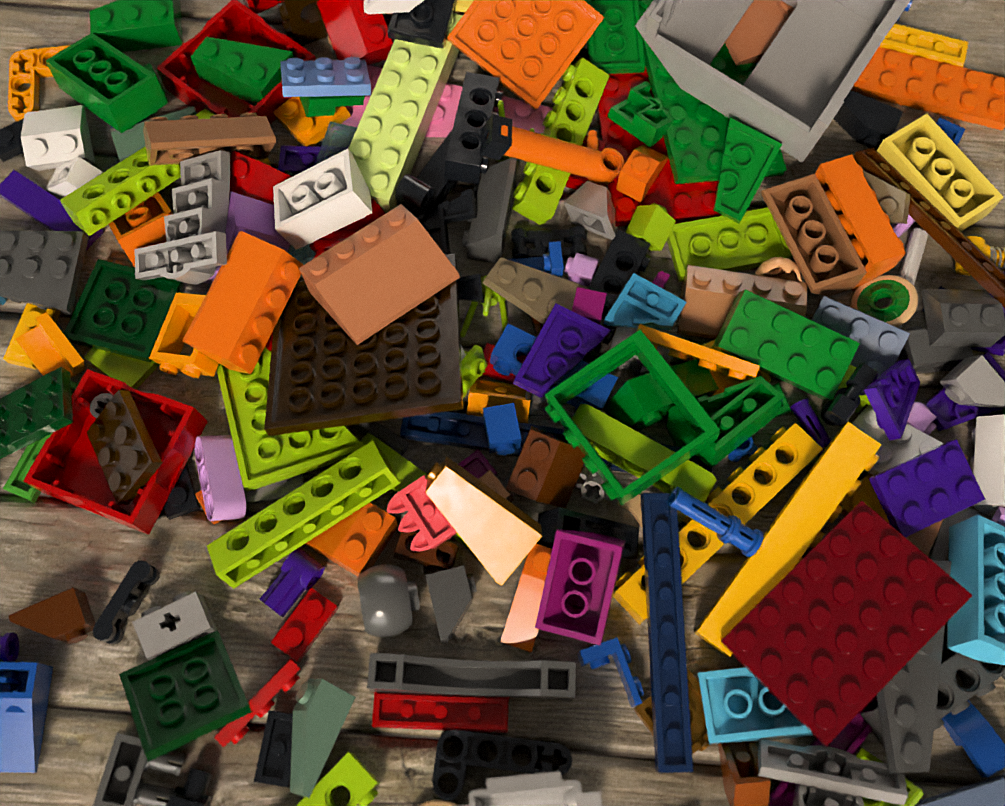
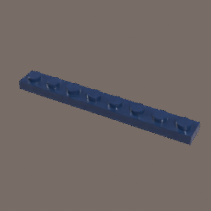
(666, 635)

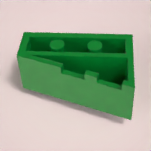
(138, 24)
(240, 67)
(644, 402)
(737, 413)

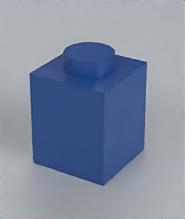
(502, 429)

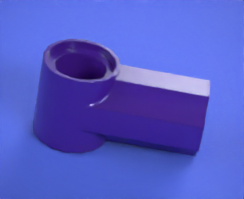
(298, 574)

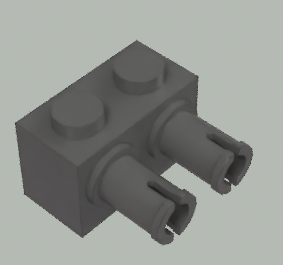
(123, 773)

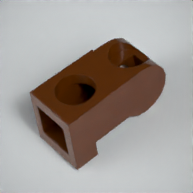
(439, 558)

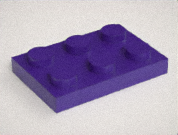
(927, 488)

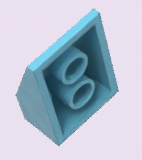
(743, 709)

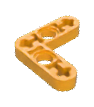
(35, 69)

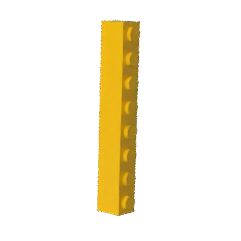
(792, 531)

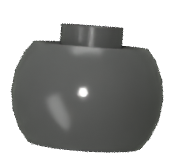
(387, 600)

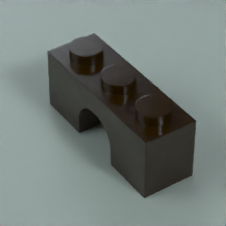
(302, 21)

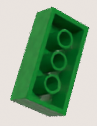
(107, 82)
(786, 345)

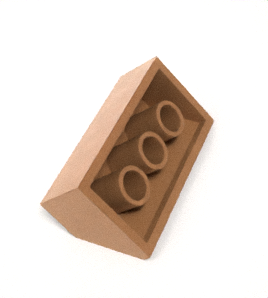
(191, 137)
(815, 236)
(713, 291)

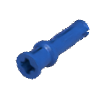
(728, 528)

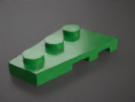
(743, 168)

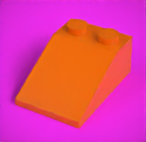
(141, 225)
(357, 539)

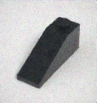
(867, 119)
(575, 521)

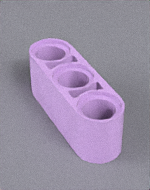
(219, 477)

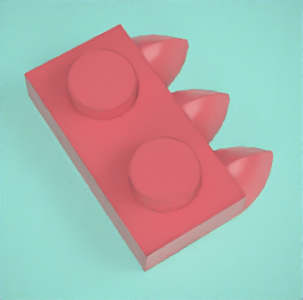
(421, 515)

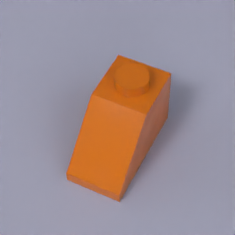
(640, 172)

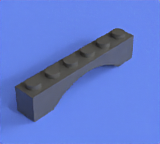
(471, 678)

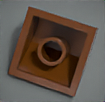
(546, 469)

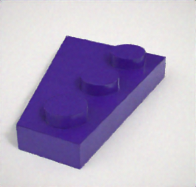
(558, 349)
(893, 397)
(950, 413)

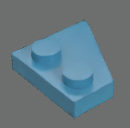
(645, 305)

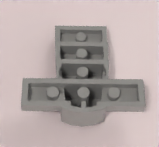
(197, 227)
(829, 775)

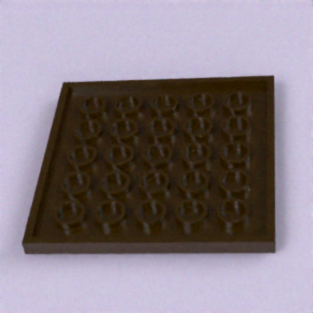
(330, 381)

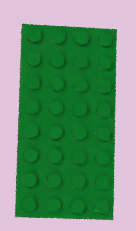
(698, 131)

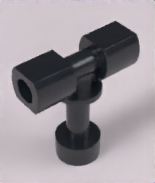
(847, 399)

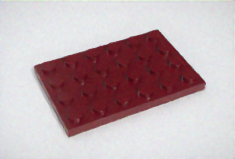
(845, 621)

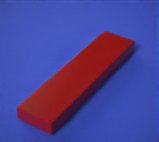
(440, 712)

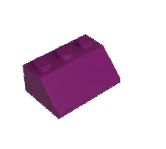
(580, 585)

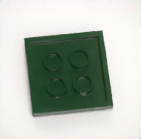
(121, 311)
(183, 695)

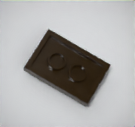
(124, 447)

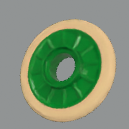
(896, 288)

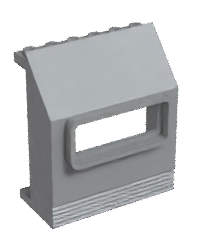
(799, 77)

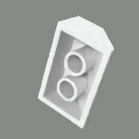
(321, 200)
(989, 462)

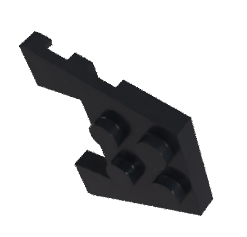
(462, 208)

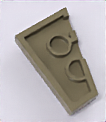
(530, 288)

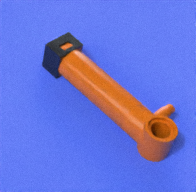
(502, 138)

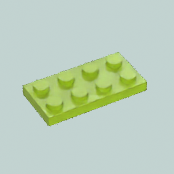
(725, 243)

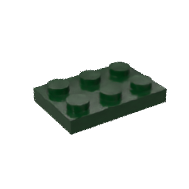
(35, 411)

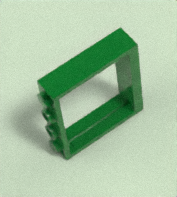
(637, 345)

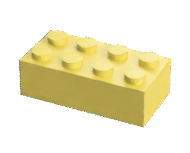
(940, 172)

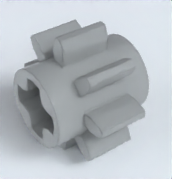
(591, 486)

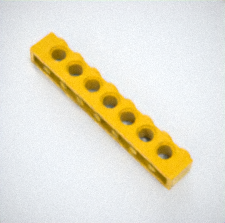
(799, 451)

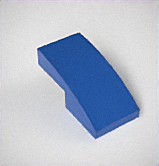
(978, 740)

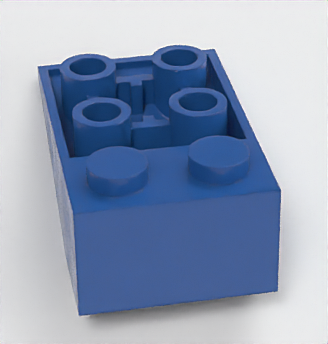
(22, 714)

